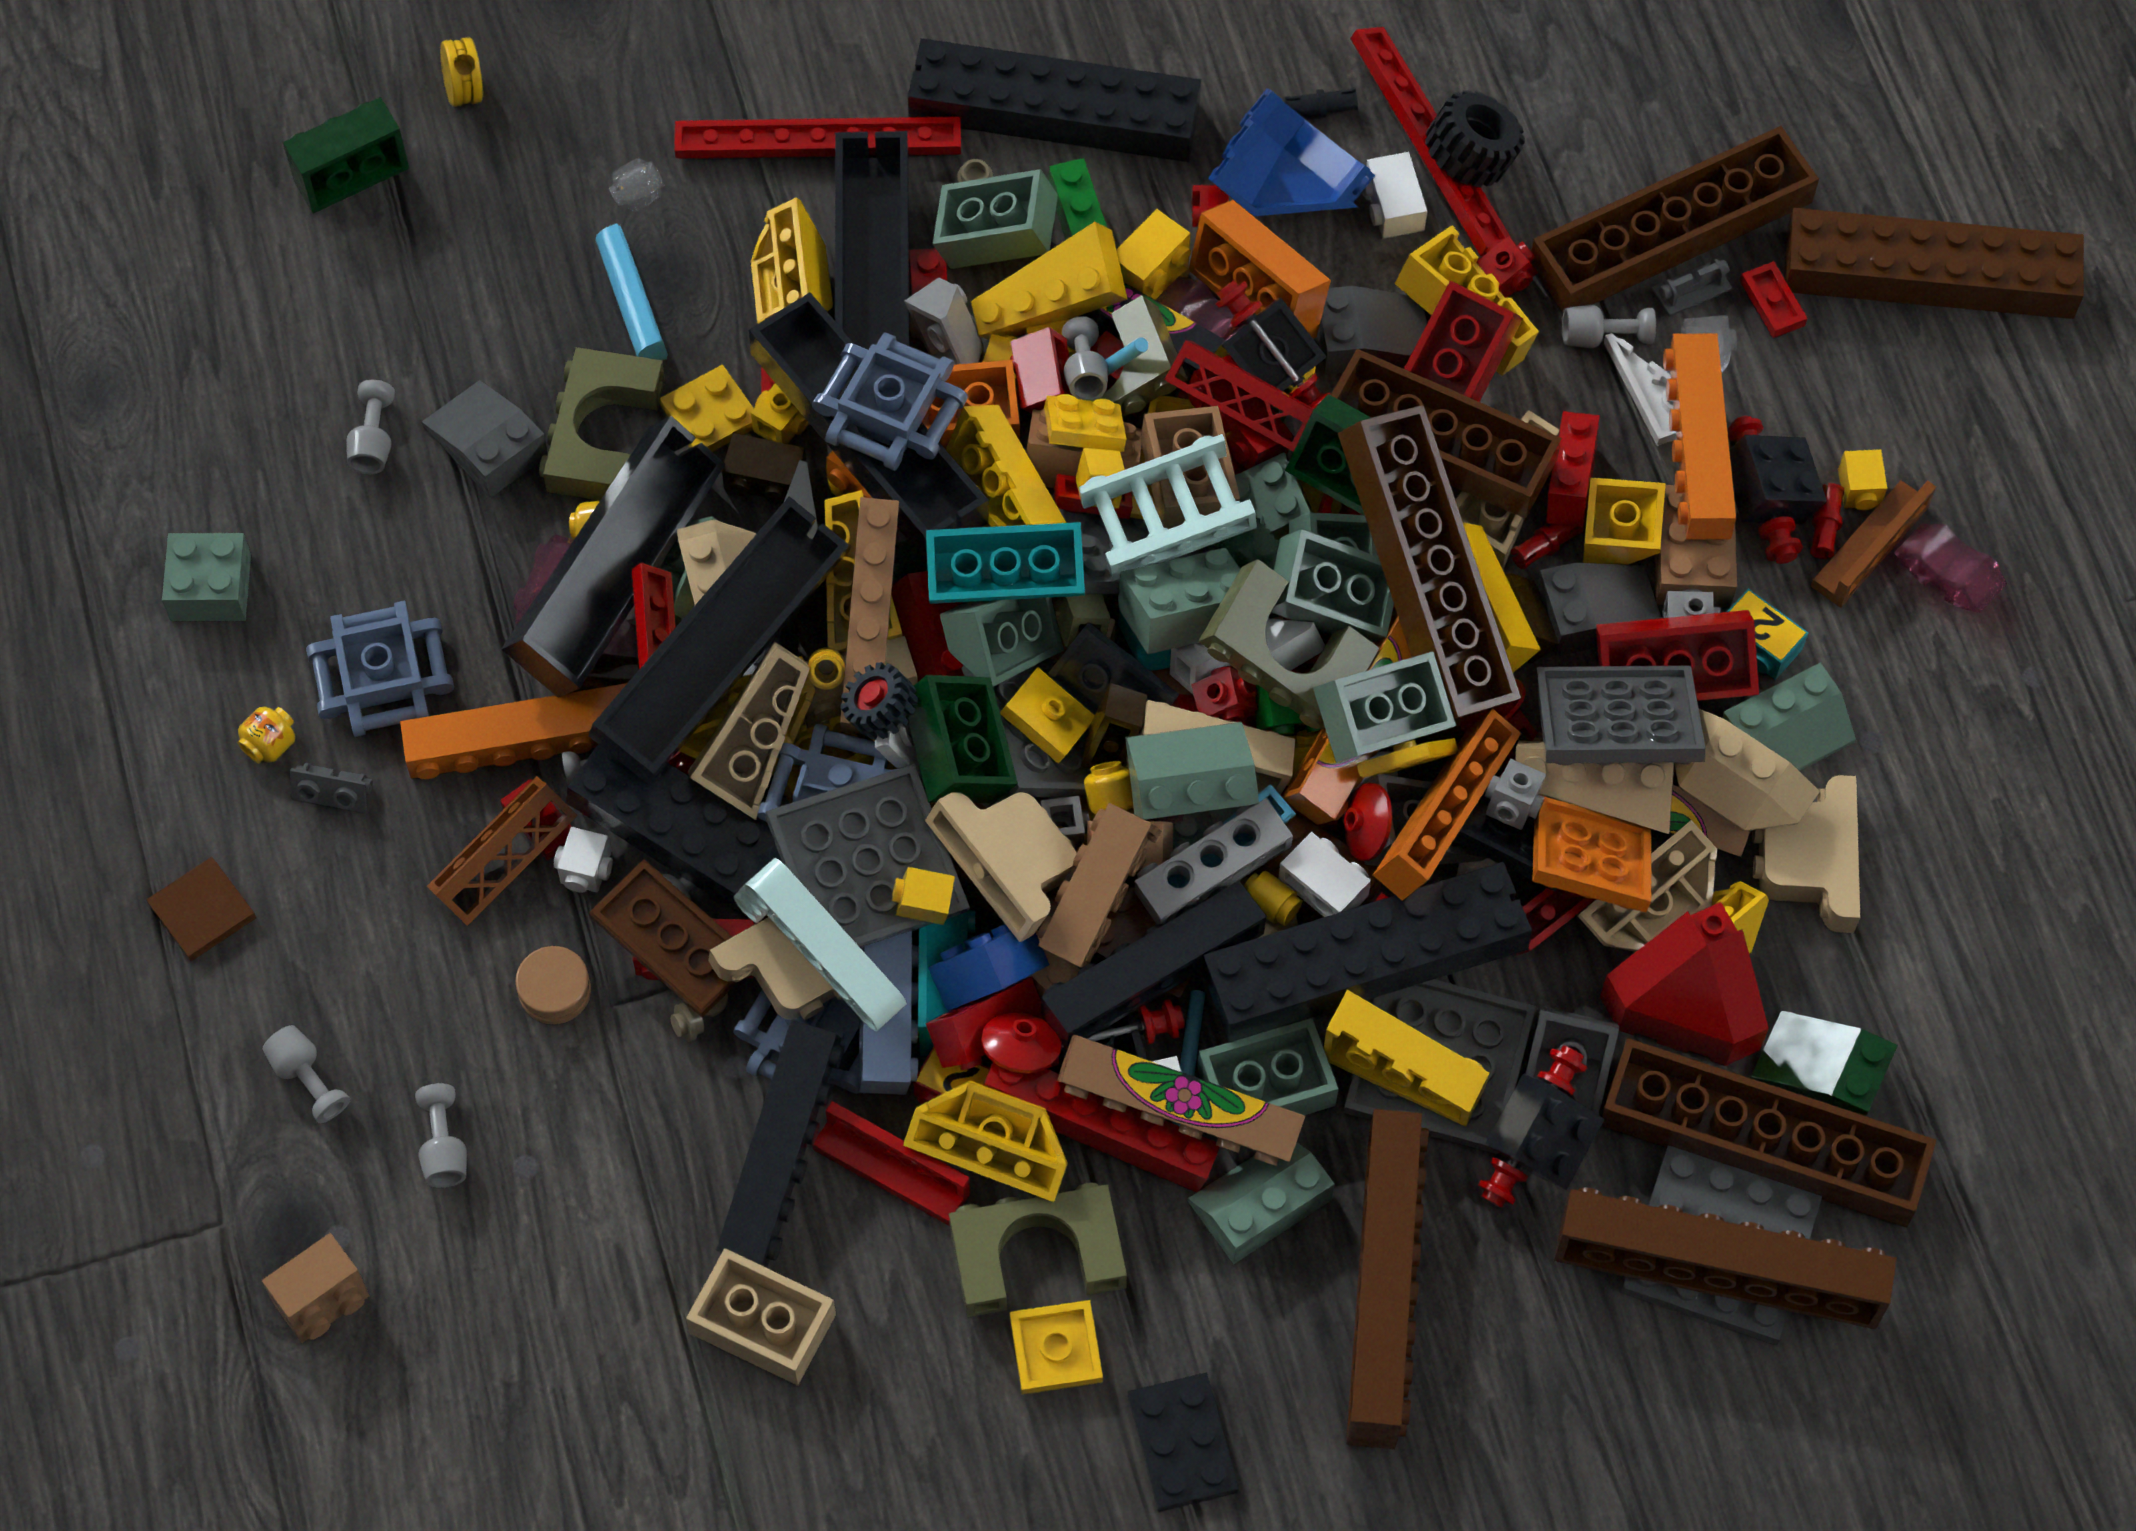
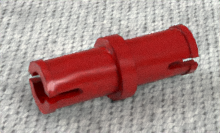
(1827, 522)
(1545, 541)

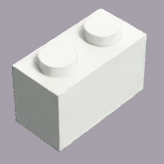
(1395, 196)
(1324, 876)

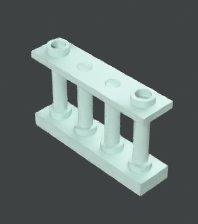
(1165, 543)

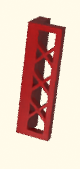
(1244, 380)
(652, 608)
(890, 1165)

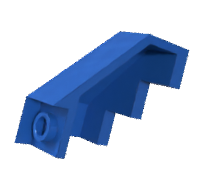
(1287, 164)

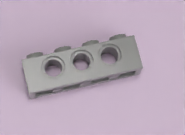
(1257, 820)

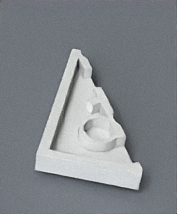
(1646, 386)

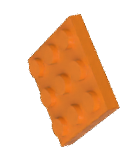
(1592, 855)

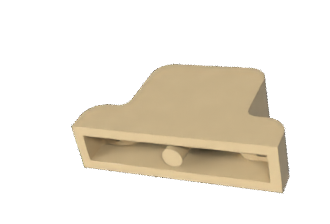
(1008, 854)
(1816, 857)
(778, 966)

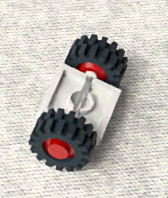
(879, 710)

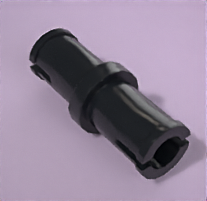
(1323, 102)

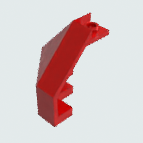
(1691, 989)

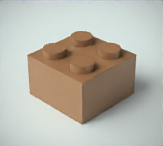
(316, 1288)

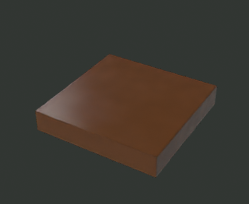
(201, 909)

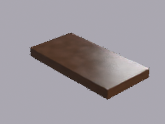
(665, 935)

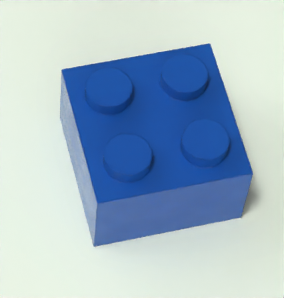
(985, 966)

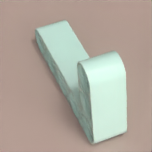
(821, 941)

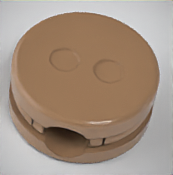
(553, 985)

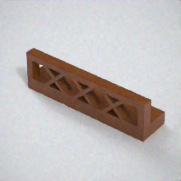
(1872, 542)
(492, 840)

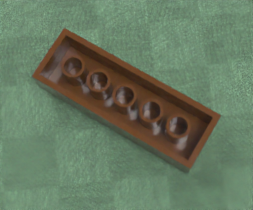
(1479, 445)

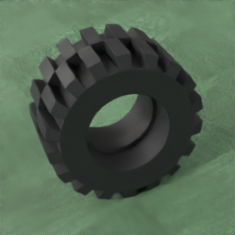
(1474, 138)

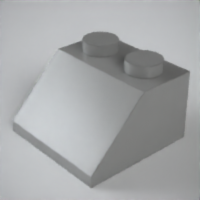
(945, 322)

